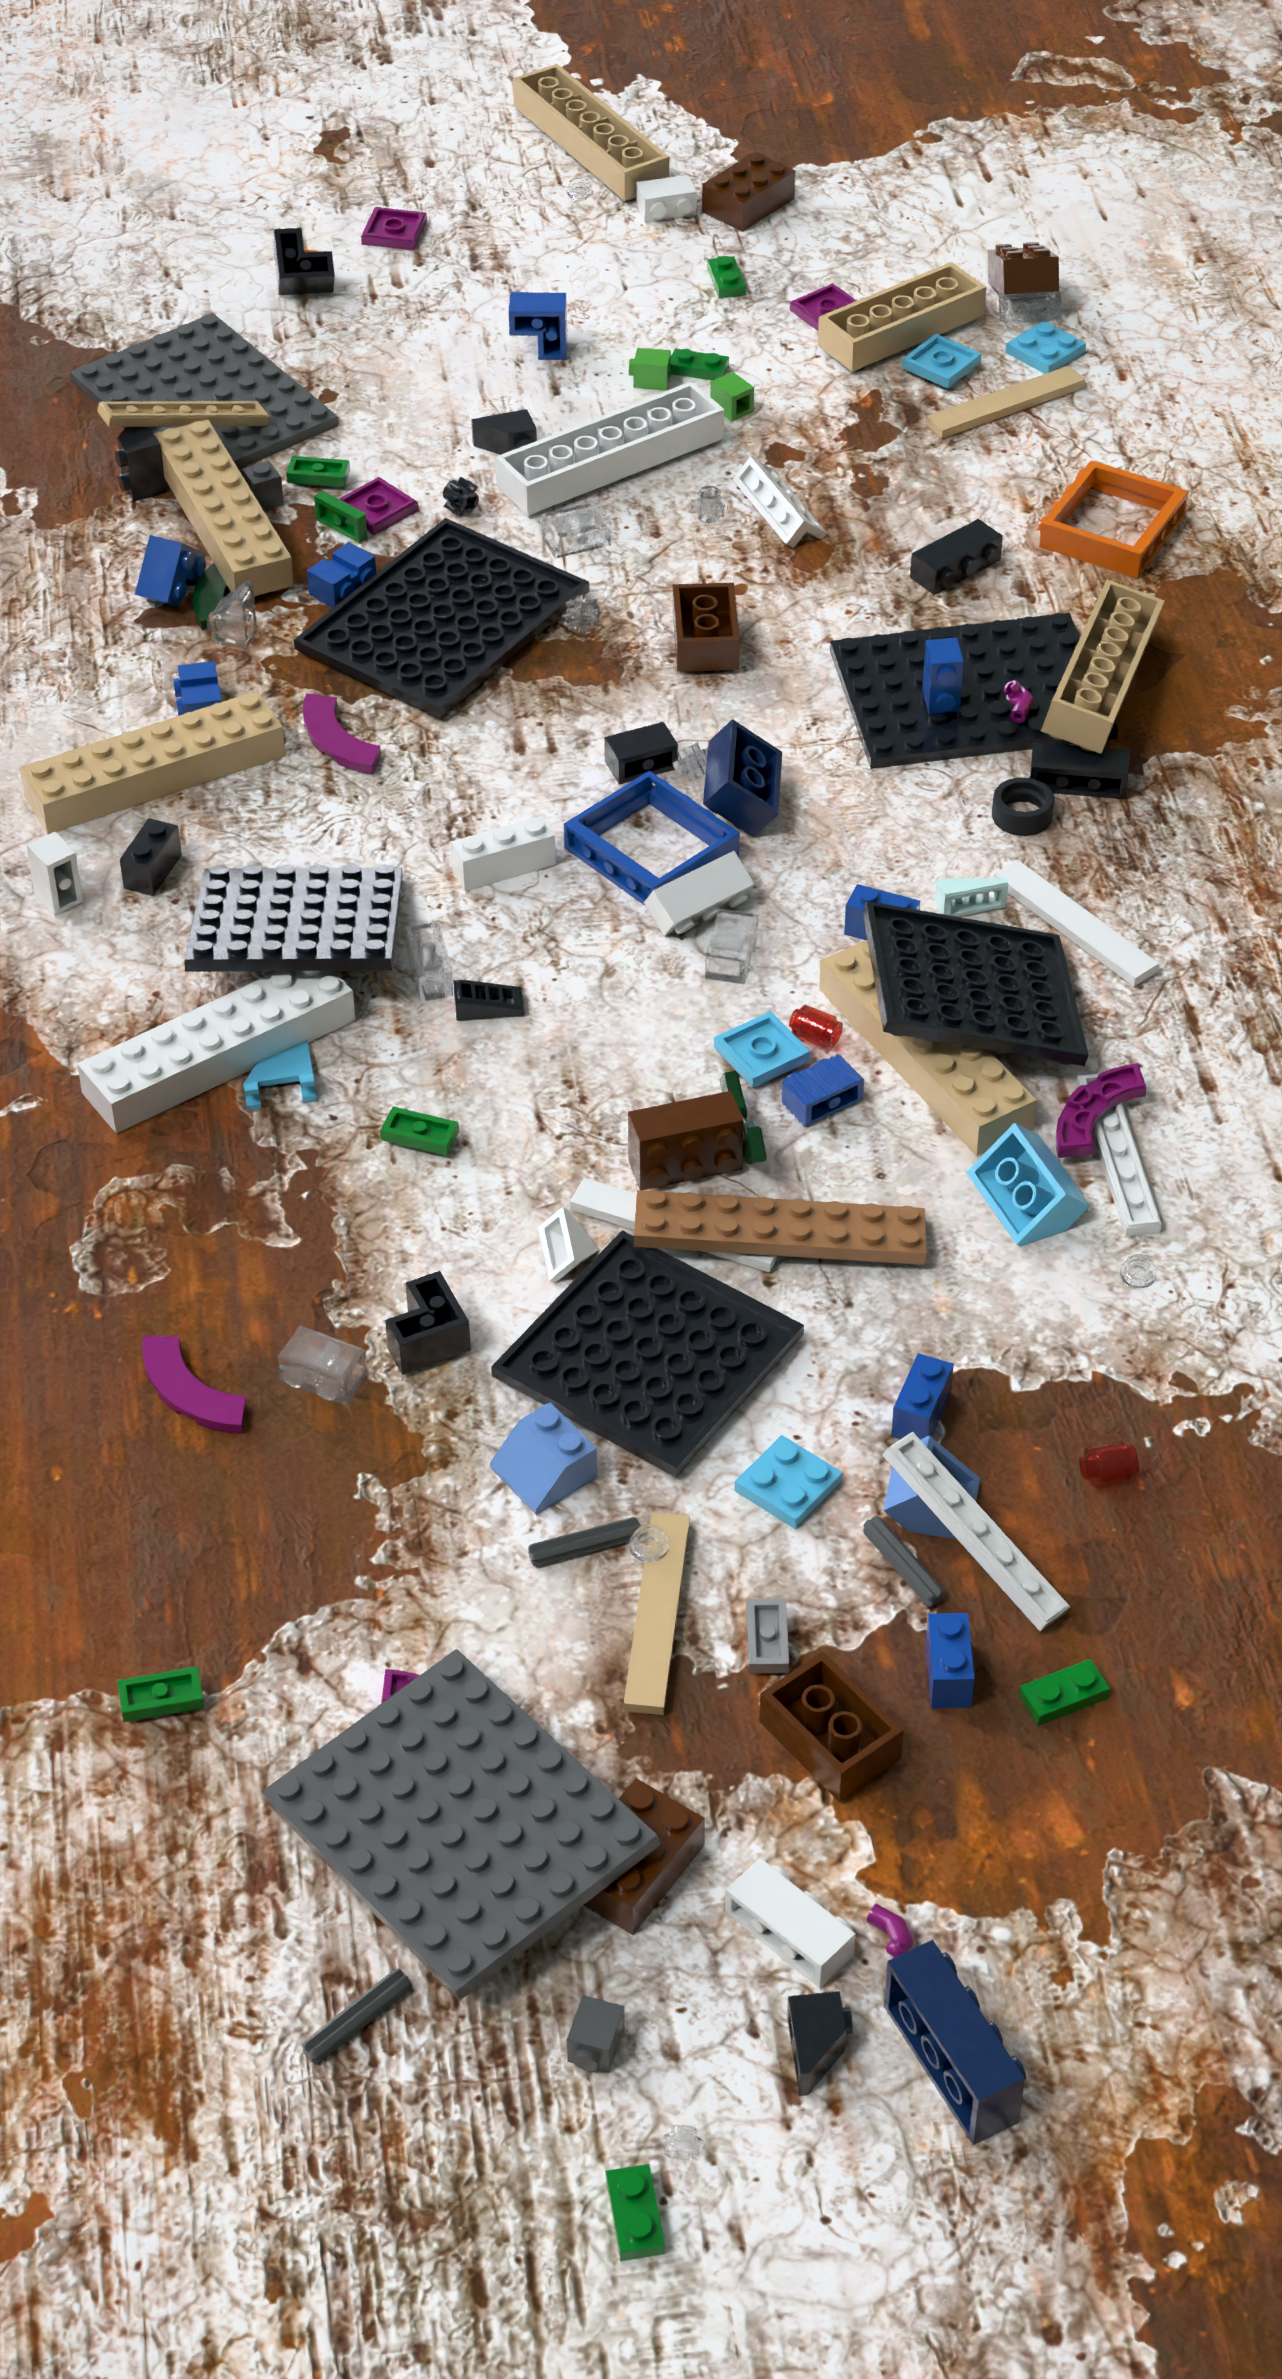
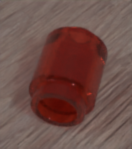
(816, 1026)
(1109, 1463)

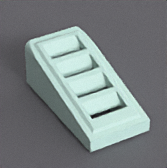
(950, 894)

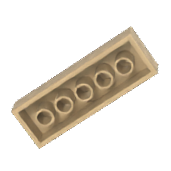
(901, 316)

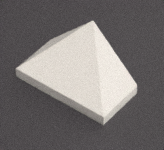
(564, 1244)

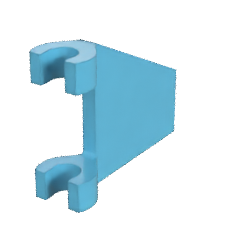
(281, 1068)

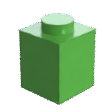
(650, 368)
(733, 395)

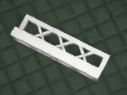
(777, 502)

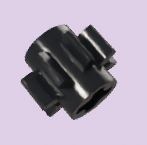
(460, 496)

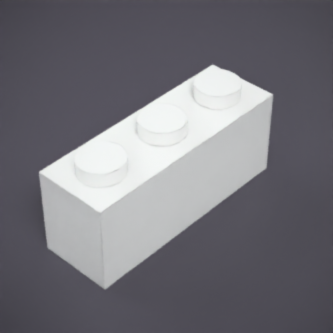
(503, 853)
(699, 894)
(790, 1922)

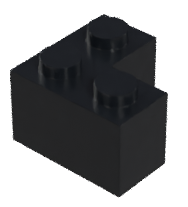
(299, 270)
(431, 1328)

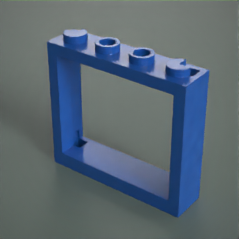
(584, 842)

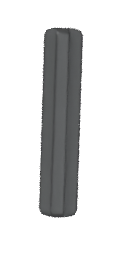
(582, 1541)
(903, 1561)
(356, 2016)

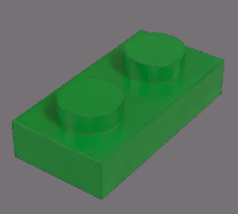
(726, 277)
(698, 364)
(318, 471)
(340, 516)
(419, 1131)
(1064, 1692)
(160, 1694)
(634, 2212)

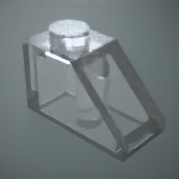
(234, 618)

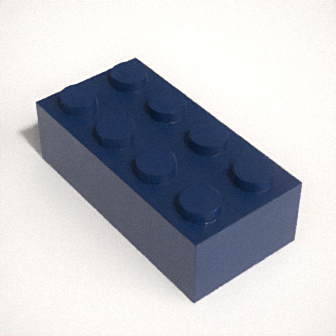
(954, 2041)

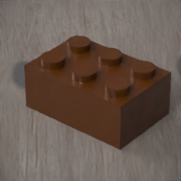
(748, 191)
(1023, 268)
(706, 627)
(685, 1140)
(831, 1726)
(643, 1886)

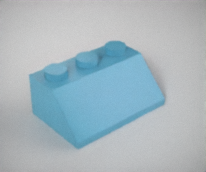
(1027, 1187)

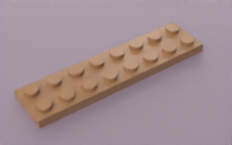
(780, 1227)

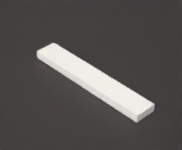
(1077, 924)
(1124, 1170)
(619, 1208)
(976, 1531)

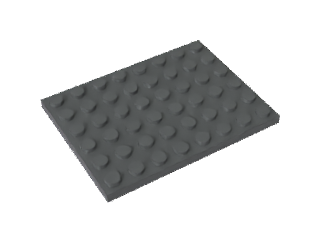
(211, 364)
(460, 1822)

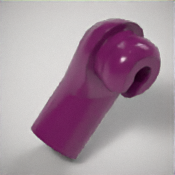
(1019, 699)
(896, 1928)

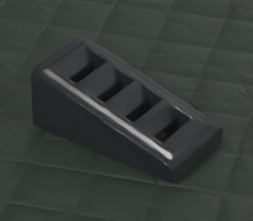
(476, 999)

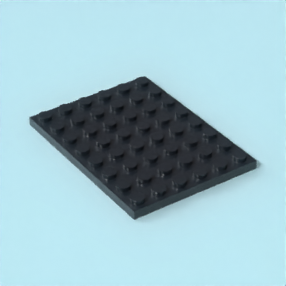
(441, 617)
(888, 704)

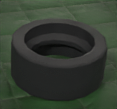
(1022, 822)

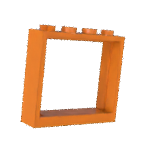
(1104, 551)

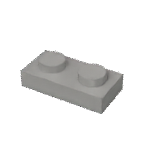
(767, 1636)

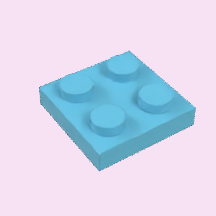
(1045, 347)
(941, 361)
(761, 1049)
(788, 1481)

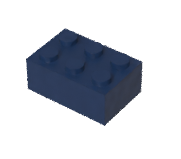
(742, 778)

